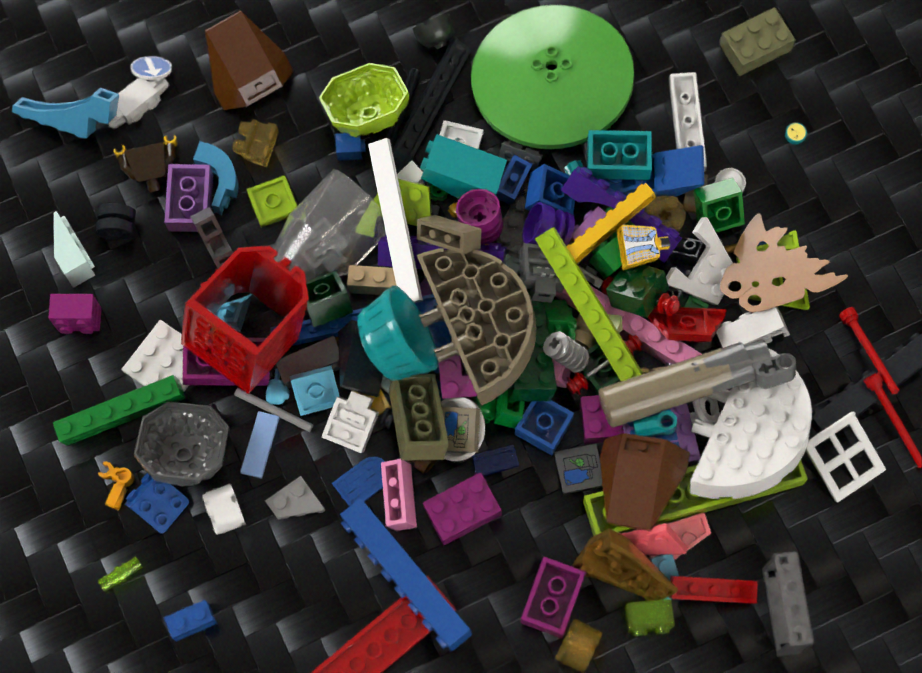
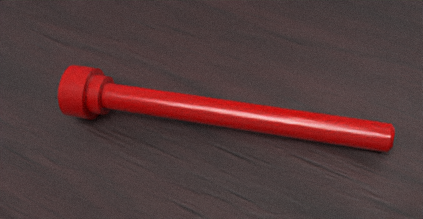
(850, 317)
(874, 382)

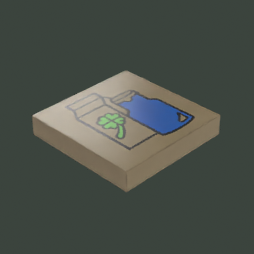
(462, 428)

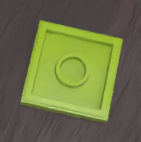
(272, 200)

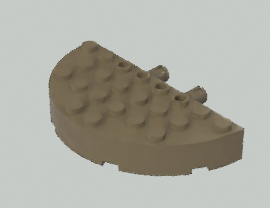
(485, 315)

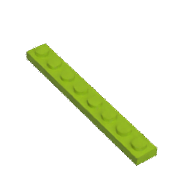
(588, 305)

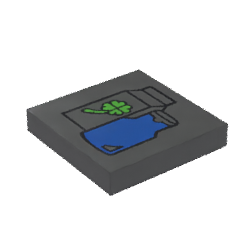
(579, 468)

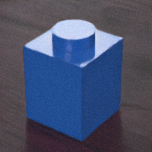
(349, 147)

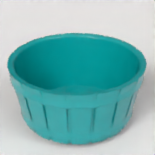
(396, 336)

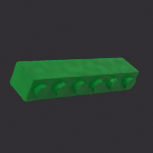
(118, 410)

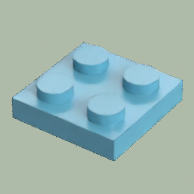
(315, 390)

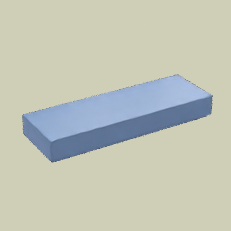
(260, 444)

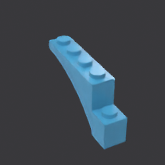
(72, 117)

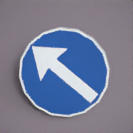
(151, 68)

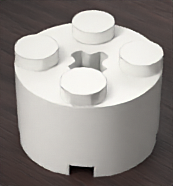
(223, 509)

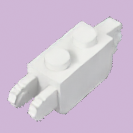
(138, 99)

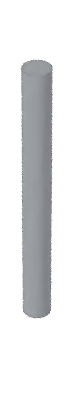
(273, 409)

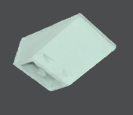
(70, 253)

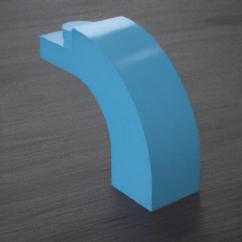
(222, 167)

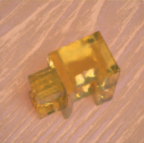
(258, 143)

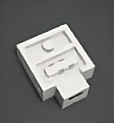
(351, 421)

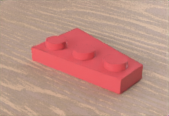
(690, 531)
(657, 541)

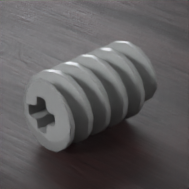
(566, 351)

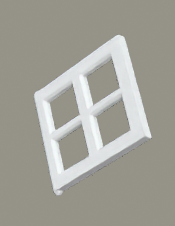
(844, 456)

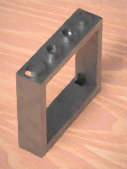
(787, 604)

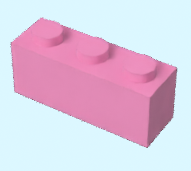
(398, 495)

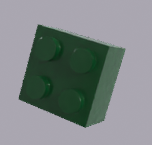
(327, 299)

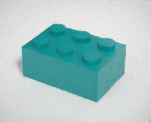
(619, 154)

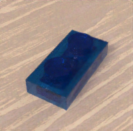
(495, 460)

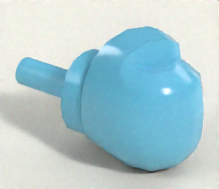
(276, 390)

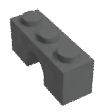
(212, 236)

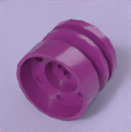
(481, 210)

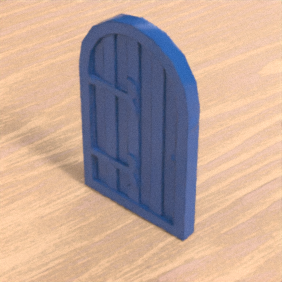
(361, 481)

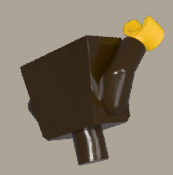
(148, 162)

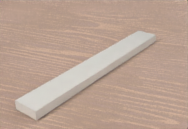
(394, 218)

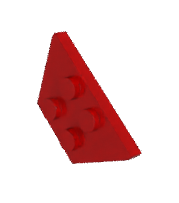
(689, 323)

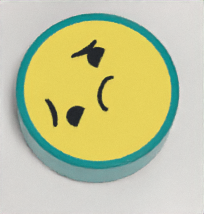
(795, 133)

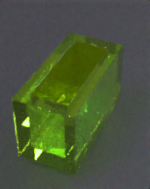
(649, 617)

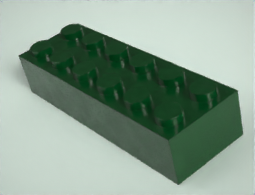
(538, 377)

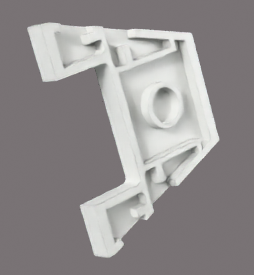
(708, 272)

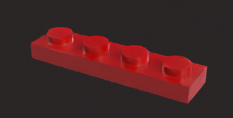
(715, 589)

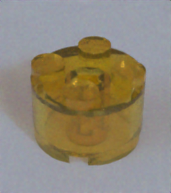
(669, 209)
(579, 645)

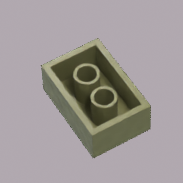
(757, 41)

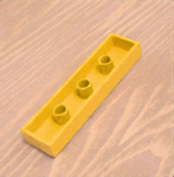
(611, 222)

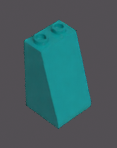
(460, 167)

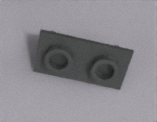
(510, 148)

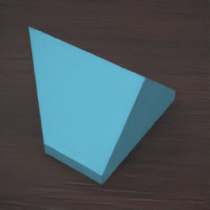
(234, 312)

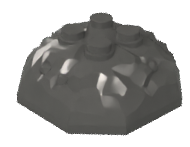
(182, 443)

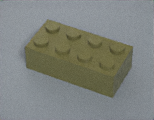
(418, 418)

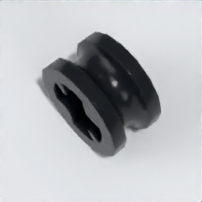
(387, 419)

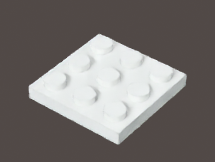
(157, 356)

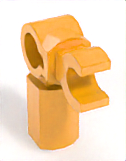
(123, 477)

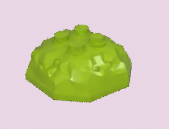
(365, 99)

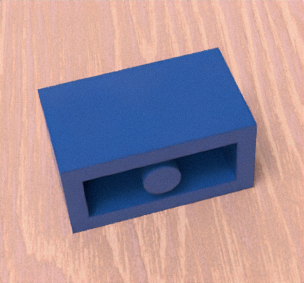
(512, 179)
(190, 620)

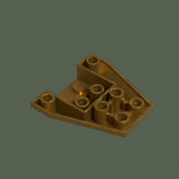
(620, 563)

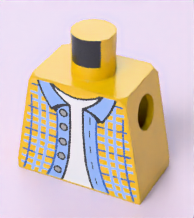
(639, 245)

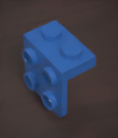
(157, 503)

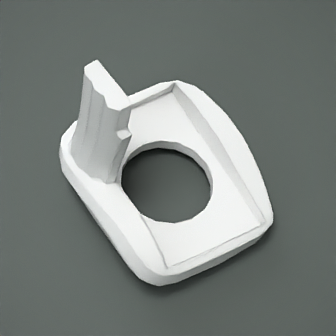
(700, 411)

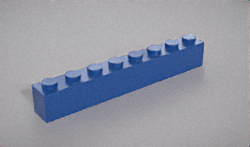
(406, 575)

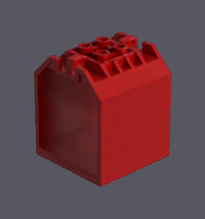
(221, 345)

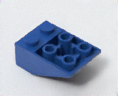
(677, 171)

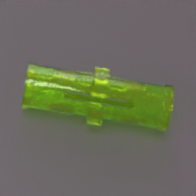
(120, 573)

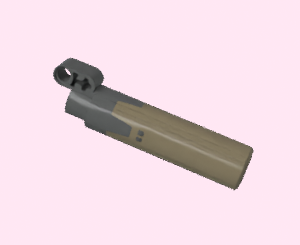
(694, 380)

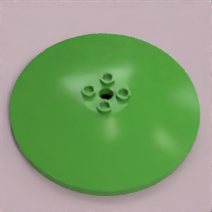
(556, 105)

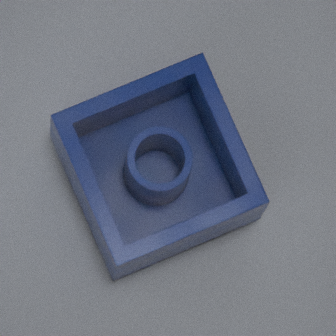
(546, 187)
(544, 425)

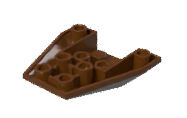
(244, 62)
(640, 478)

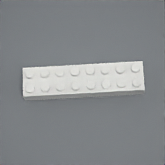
(686, 111)

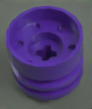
(544, 217)

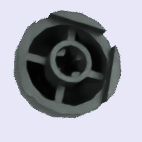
(435, 31)

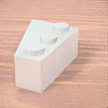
(753, 328)

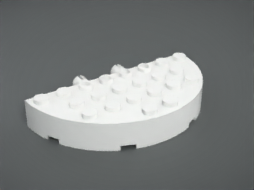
(754, 439)

